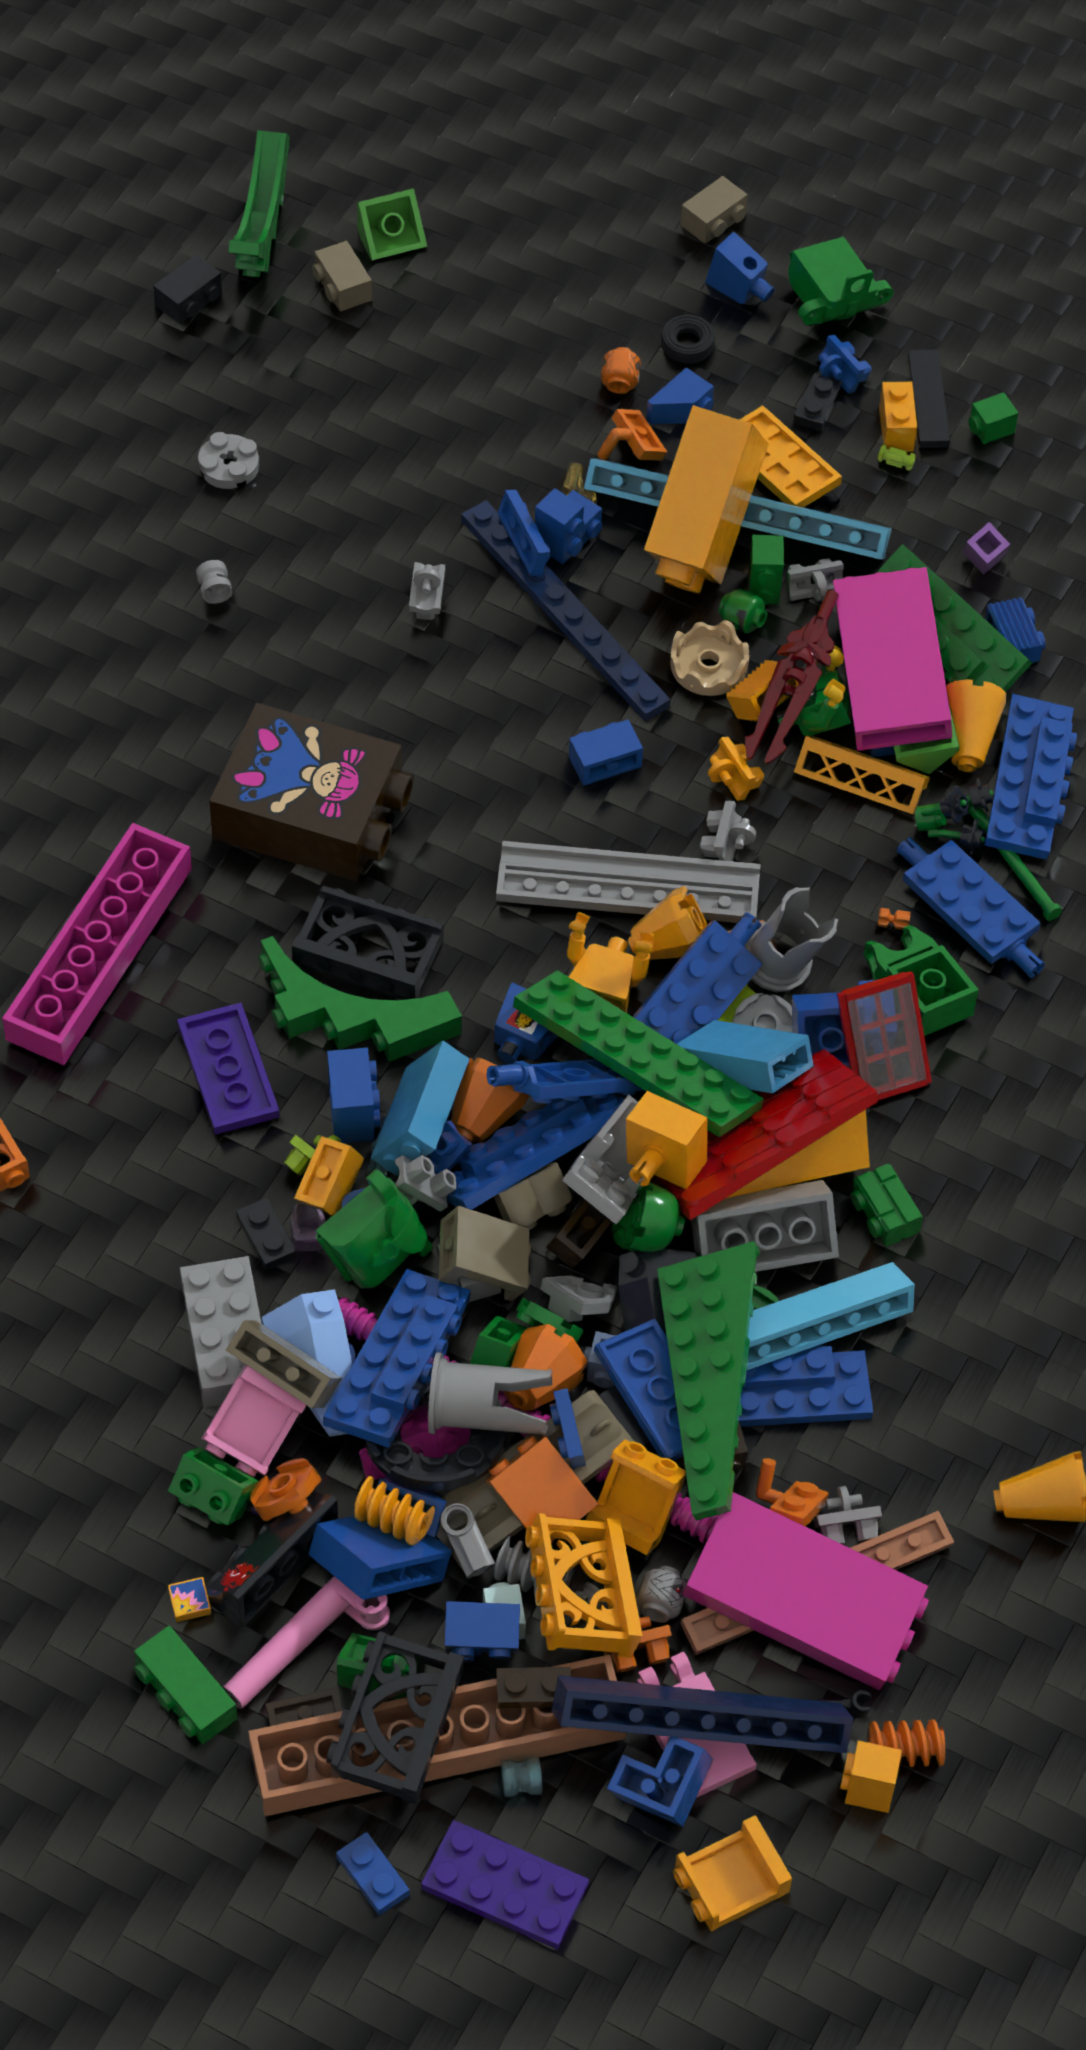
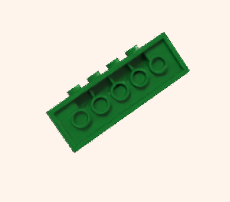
(966, 640)

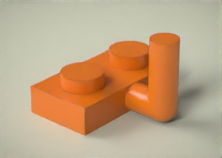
(638, 434)

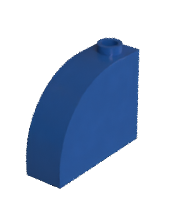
(376, 1561)

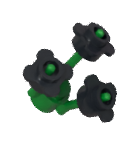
(953, 807)

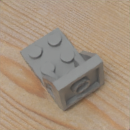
(602, 1167)

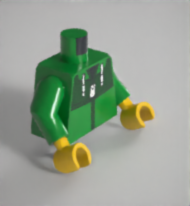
(828, 703)

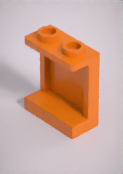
(540, 1483)

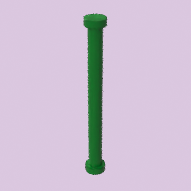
(1051, 909)

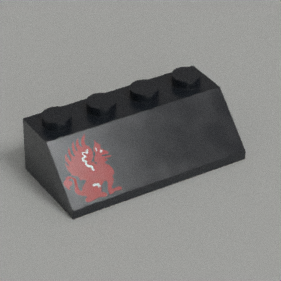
(269, 1561)

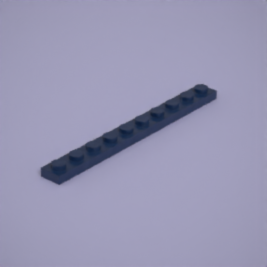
(569, 616)

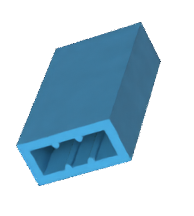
(750, 1054)
(420, 1106)

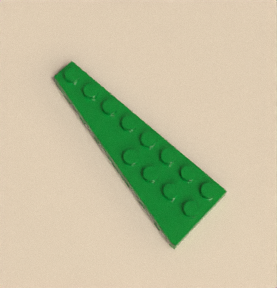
(708, 1345)

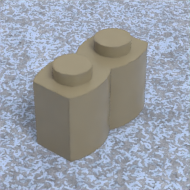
(534, 1197)

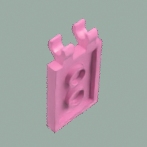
(729, 1758)

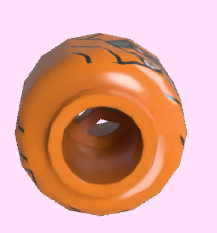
(620, 370)

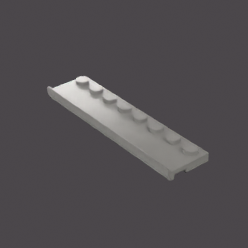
(623, 880)

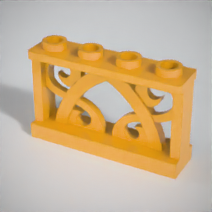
(606, 1546)

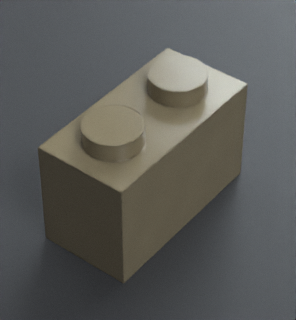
(714, 210)
(342, 276)

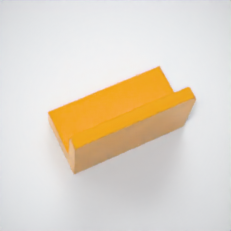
(329, 1176)

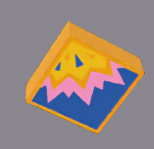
(189, 1599)

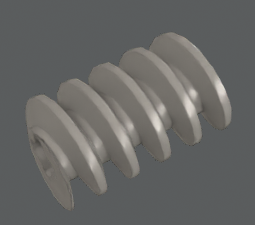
(516, 1566)

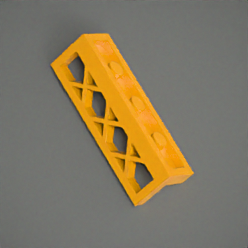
(864, 762)

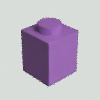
(986, 548)

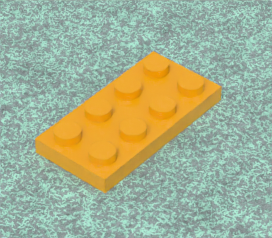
(790, 465)

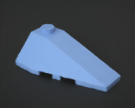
(318, 1329)

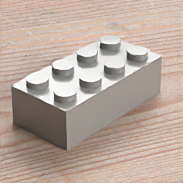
(785, 1222)
(216, 1304)

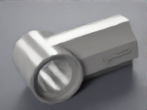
(468, 1542)

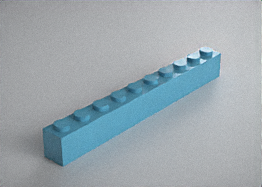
(760, 515)

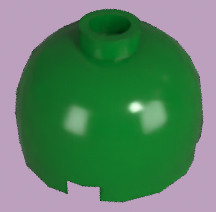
(653, 1219)

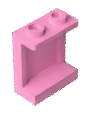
(252, 1422)

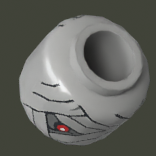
(661, 1594)

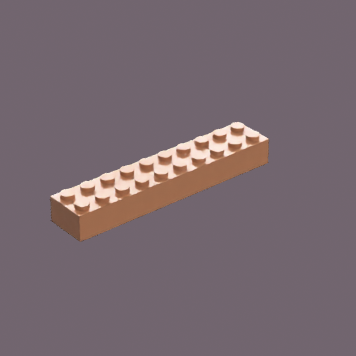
(475, 1737)

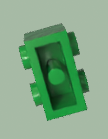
(212, 1486)

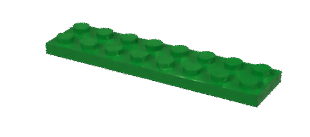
(637, 1051)

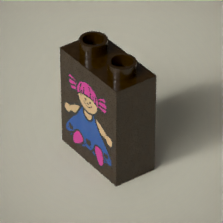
(309, 793)

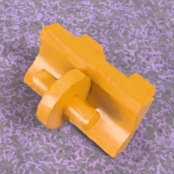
(731, 767)

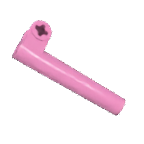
(300, 1632)

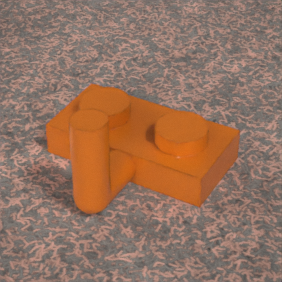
(798, 1503)

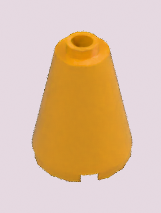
(975, 719)
(1046, 1492)

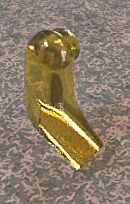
(574, 482)

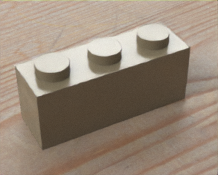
(283, 1364)

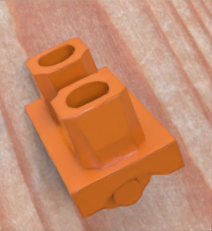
(655, 1643)

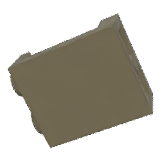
(484, 1251)

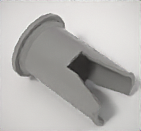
(789, 971)
(468, 1397)

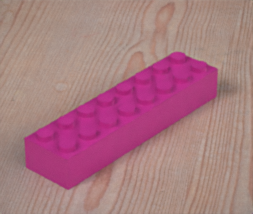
(97, 944)

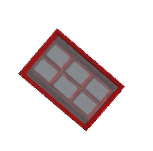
(885, 1034)

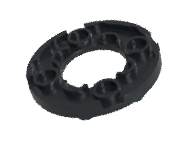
(441, 1473)

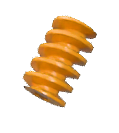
(391, 1513)

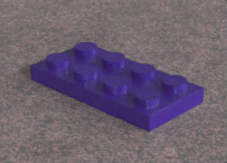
(228, 1068)
(505, 1884)

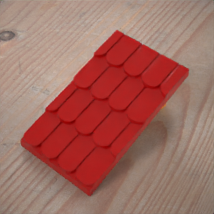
(798, 1135)

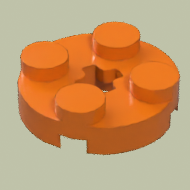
(285, 1490)

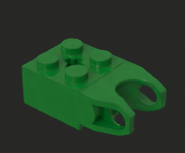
(941, 984)

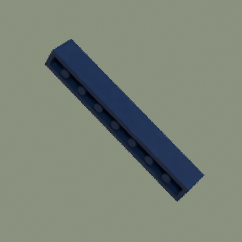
(701, 1714)

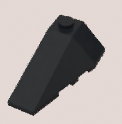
(640, 1284)

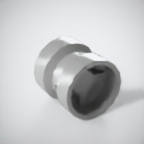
(214, 582)

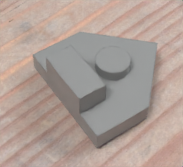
(574, 1298)

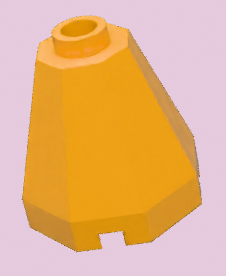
(673, 922)

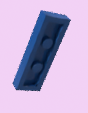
(523, 532)

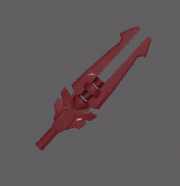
(808, 645)

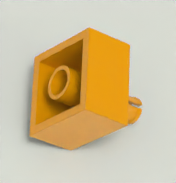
(665, 1141)

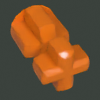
(899, 920)

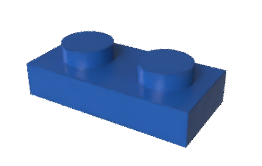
(563, 1414)
(373, 1873)

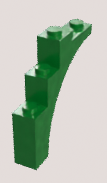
(264, 197)
(348, 1019)

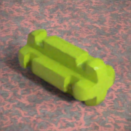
(896, 457)

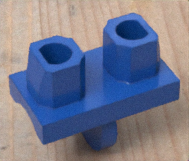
(839, 362)
(449, 1148)

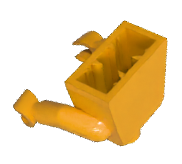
(608, 969)

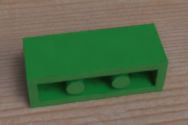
(184, 1685)

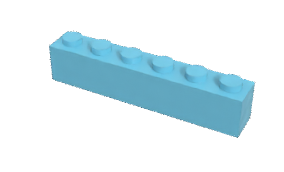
(828, 1313)

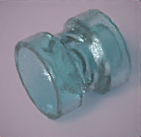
(521, 1777)

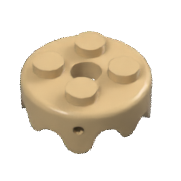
(713, 643)

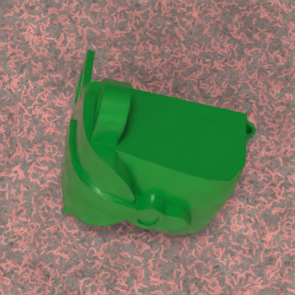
(834, 282)
(373, 1233)

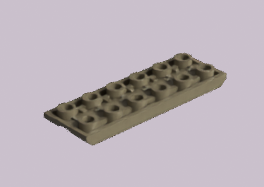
(598, 1435)

